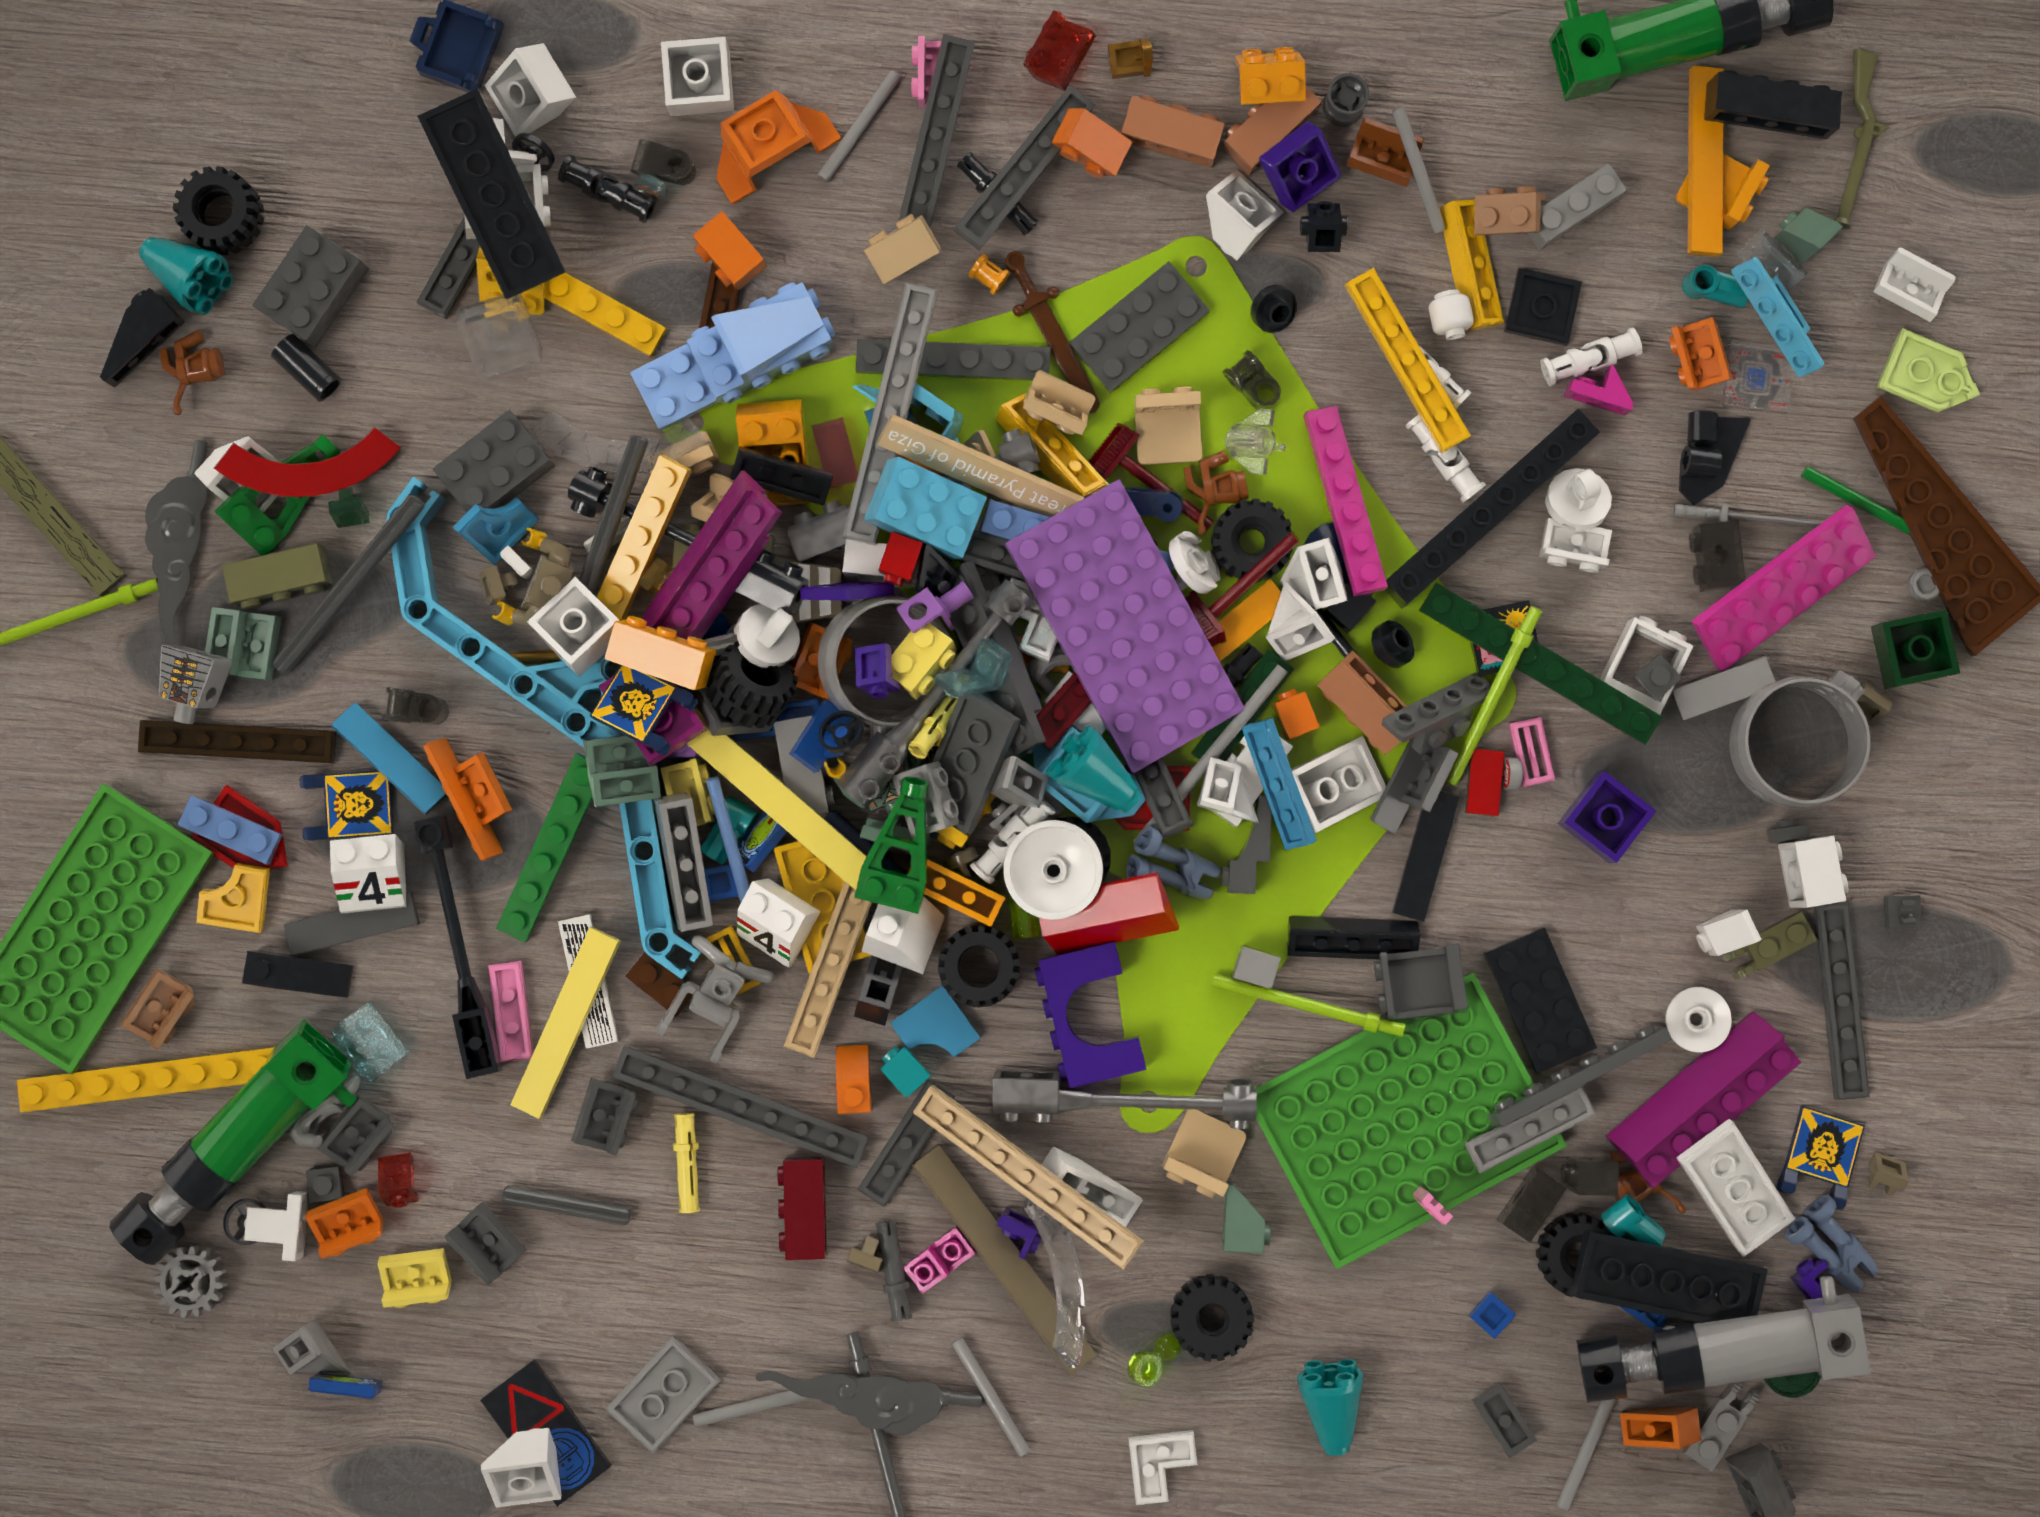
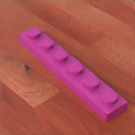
(1345, 501)

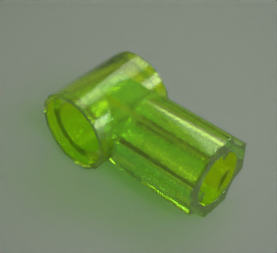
(1022, 923)

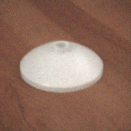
(1046, 845)

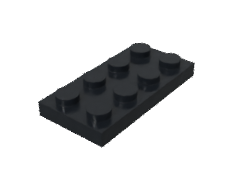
(1540, 1000)

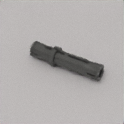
(893, 1270)

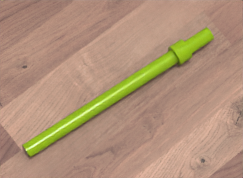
(126, 594)
(1521, 639)
(1370, 1021)

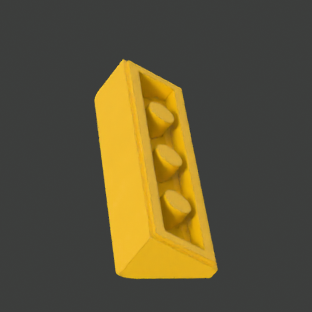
(1471, 263)
(1057, 456)

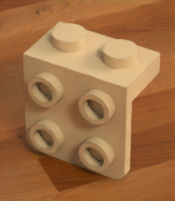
(1168, 426)
(1203, 1153)

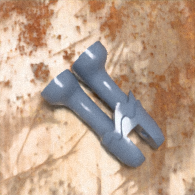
(1187, 863)
(1847, 1251)

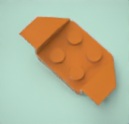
(765, 135)

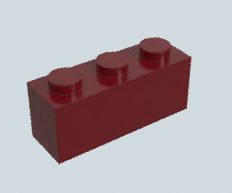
(803, 1208)

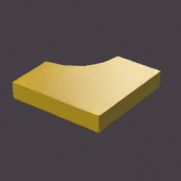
(239, 902)

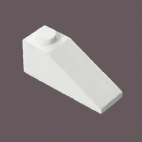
(1093, 1185)

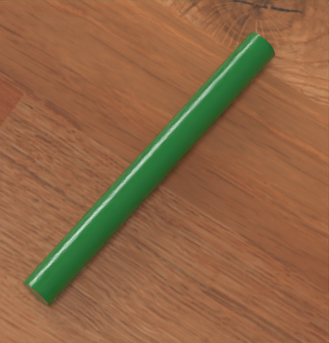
(1855, 498)

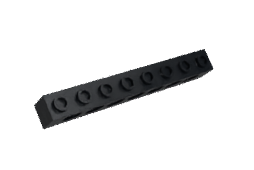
(1490, 508)

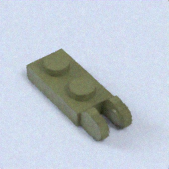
(1776, 943)

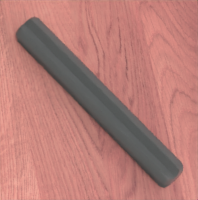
(566, 1205)

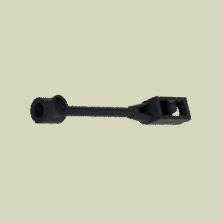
(764, 582)
(473, 1020)

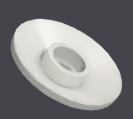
(1714, 1021)

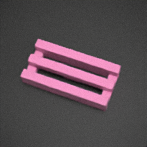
(1517, 747)
(1432, 1206)

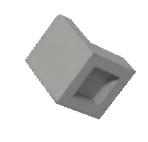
(1256, 967)

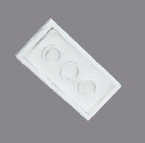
(1735, 1188)

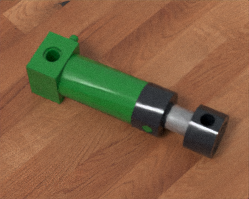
(1599, 50)
(234, 1140)

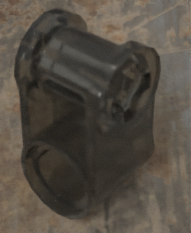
(659, 162)
(1253, 378)
(409, 707)

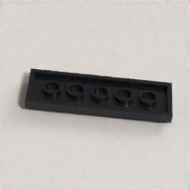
(491, 193)
(1665, 1279)

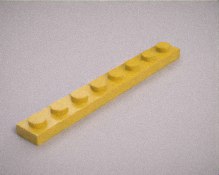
(140, 1080)

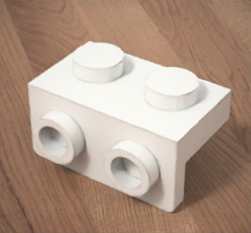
(1913, 284)
(1583, 548)

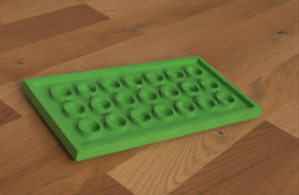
(93, 925)

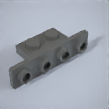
(1439, 715)
(1413, 783)

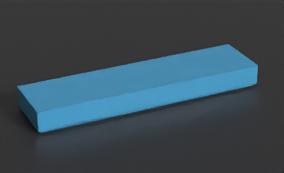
(389, 758)
(1279, 784)

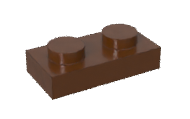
(657, 982)

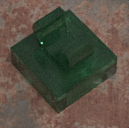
(348, 509)

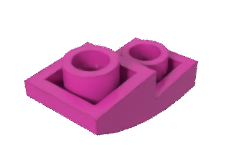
(939, 1259)

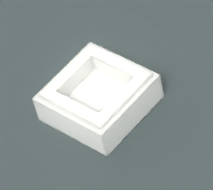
(517, 562)

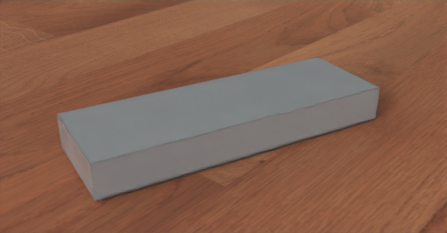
(1722, 688)

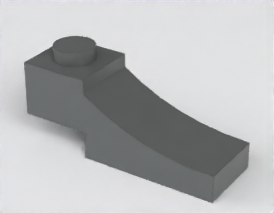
(1241, 872)

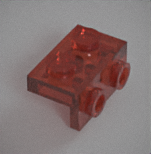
(1058, 51)

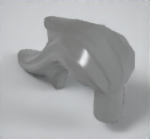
(1038, 668)
(305, 1128)

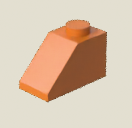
(853, 1079)
(1661, 1427)

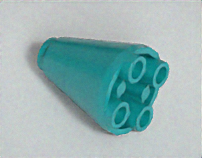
(188, 272)
(1094, 771)
(1332, 1401)

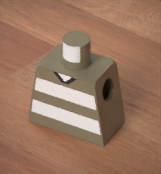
(819, 610)

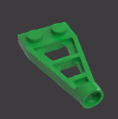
(251, 523)
(889, 886)

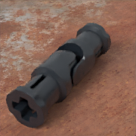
(617, 193)

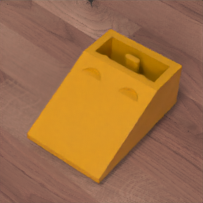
(774, 430)

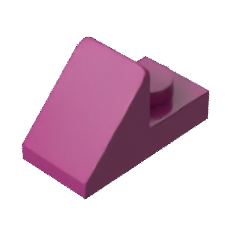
(1609, 396)

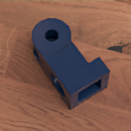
(1160, 503)

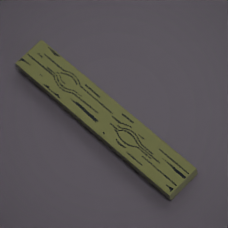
(57, 522)

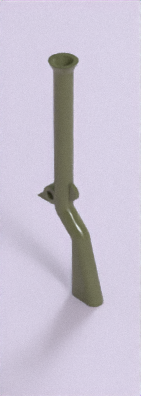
(1864, 68)

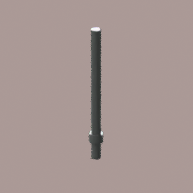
(860, 1367)

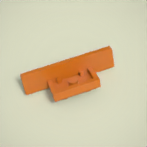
(473, 794)

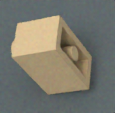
(902, 248)

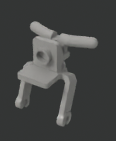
(715, 995)

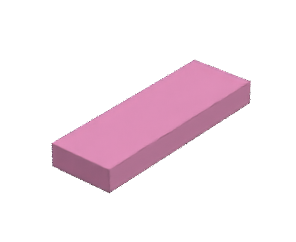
(511, 1011)

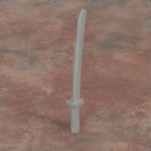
(1722, 514)

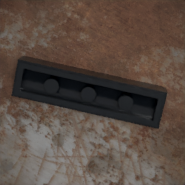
(1350, 937)

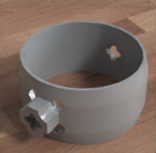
(828, 652)
(1841, 692)

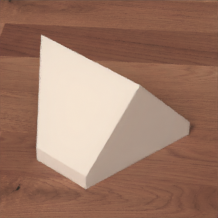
(1316, 574)
(1296, 626)
(1226, 791)

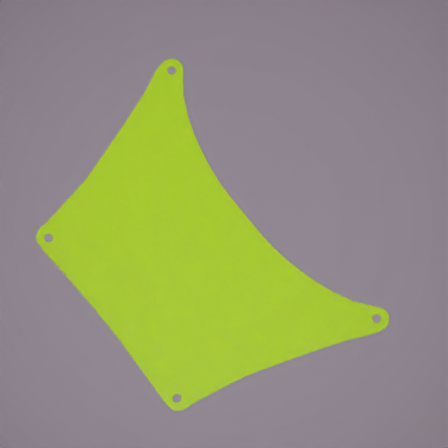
(1170, 975)

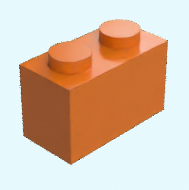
(1091, 142)
(729, 252)

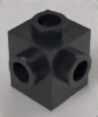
(1323, 227)

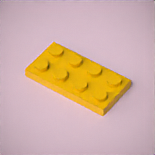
(818, 886)

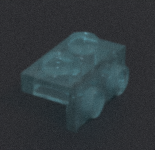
(369, 1042)

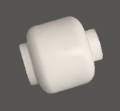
(1451, 314)

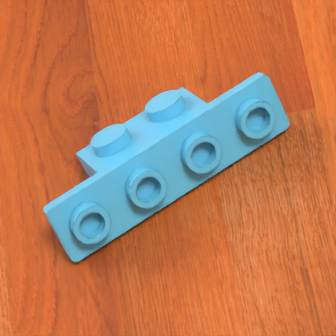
(1779, 315)

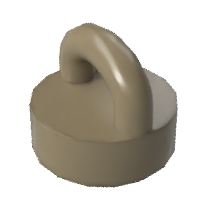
(963, 860)

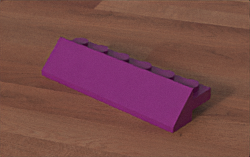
(715, 561)
(1702, 1097)

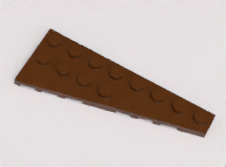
(1968, 561)

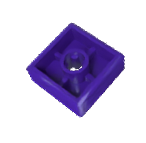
(1305, 150)

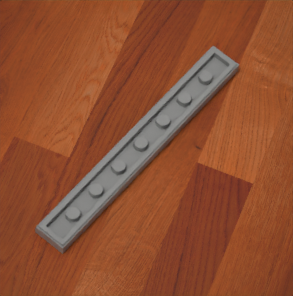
(893, 398)

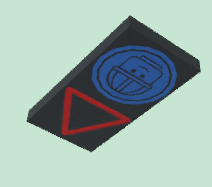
(531, 1402)

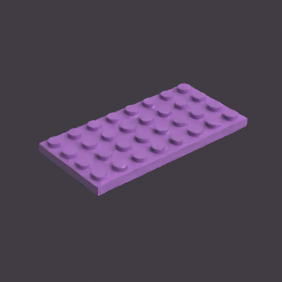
(1124, 626)

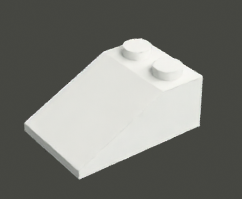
(1338, 783)

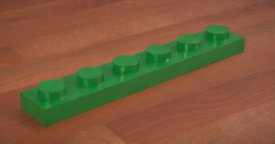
(548, 852)

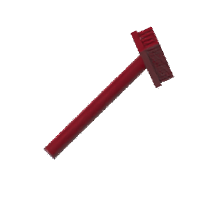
(1114, 452)
(1207, 616)

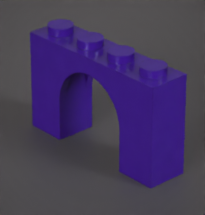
(1082, 1060)

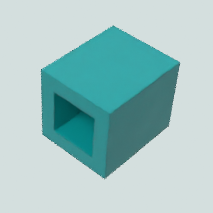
(904, 1070)

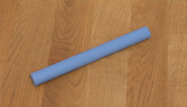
(728, 836)

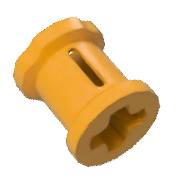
(989, 274)

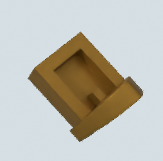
(1131, 58)

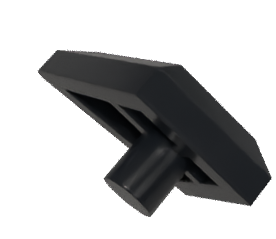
(934, 572)

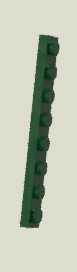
(1542, 665)

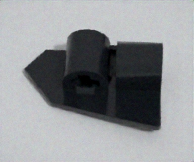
(1709, 453)

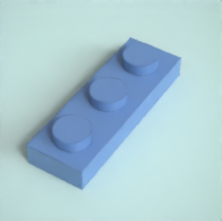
(230, 829)

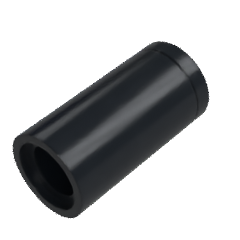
(306, 367)

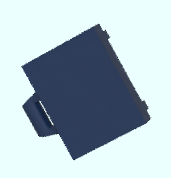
(457, 46)

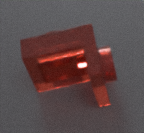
(397, 1180)

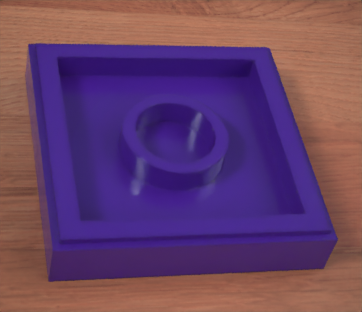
(847, 591)

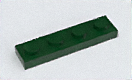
(1246, 690)

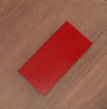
(1484, 782)

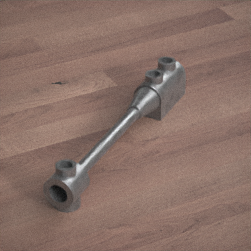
(823, 534)
(886, 753)
(1043, 1096)

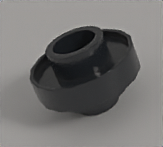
(1273, 308)
(1392, 644)

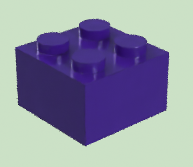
(1606, 817)

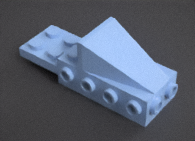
(735, 355)

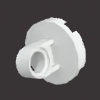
(1578, 499)
(1193, 566)
(767, 636)

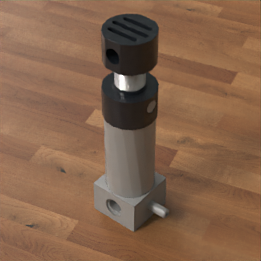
(1734, 1349)

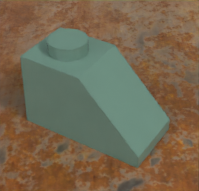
(1806, 233)
(1242, 1224)

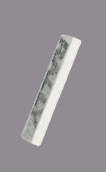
(600, 1023)

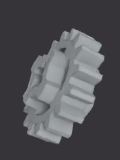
(198, 1290)

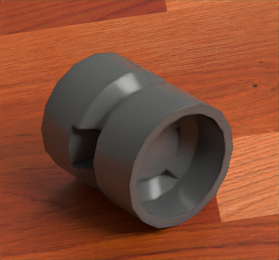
(1345, 99)

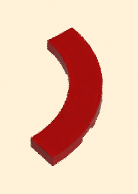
(312, 477)

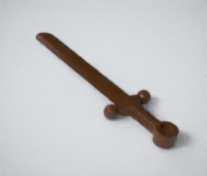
(1048, 325)

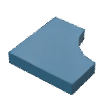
(495, 528)
(936, 1022)

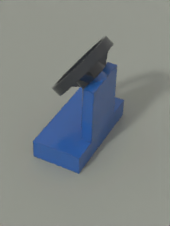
(827, 736)

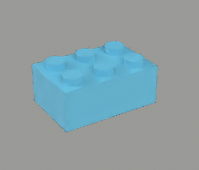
(925, 507)

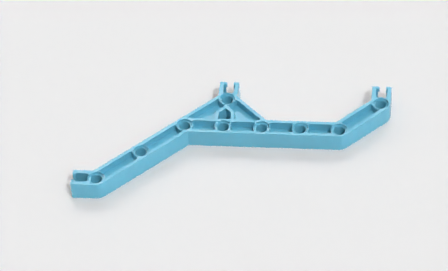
(554, 697)

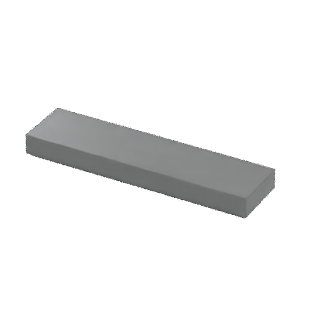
(1529, 1130)

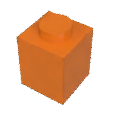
(1295, 714)

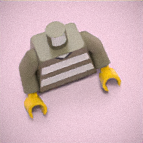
(549, 578)

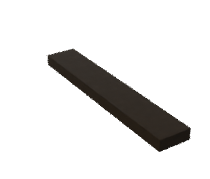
(237, 741)

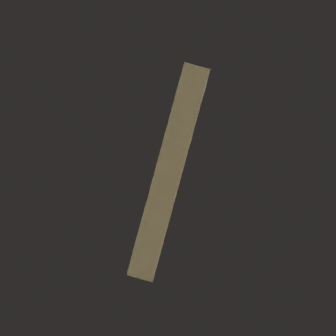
(994, 1247)

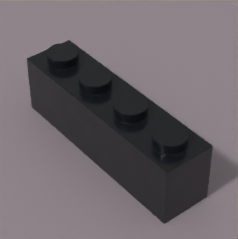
(1773, 105)

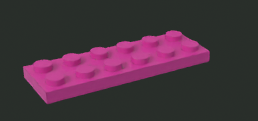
(1784, 588)

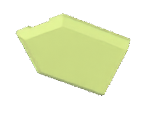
(1927, 373)

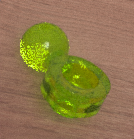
(1165, 1348)

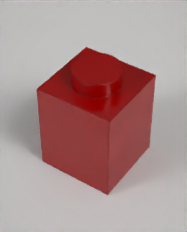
(900, 559)

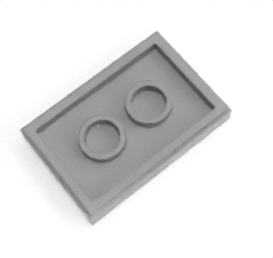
(663, 1394)

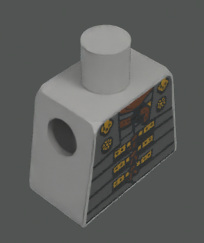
(191, 679)

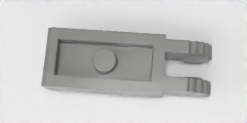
(1721, 1426)

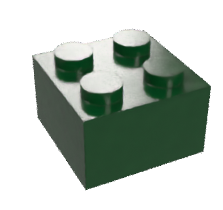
(1915, 649)

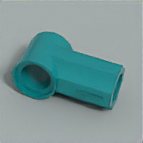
(1719, 287)
(741, 817)
(1629, 1219)

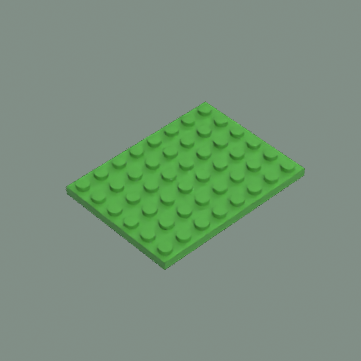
(1393, 1116)

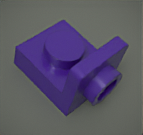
(875, 670)
(1017, 1226)
(1805, 1275)

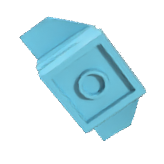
(936, 408)
(1082, 806)

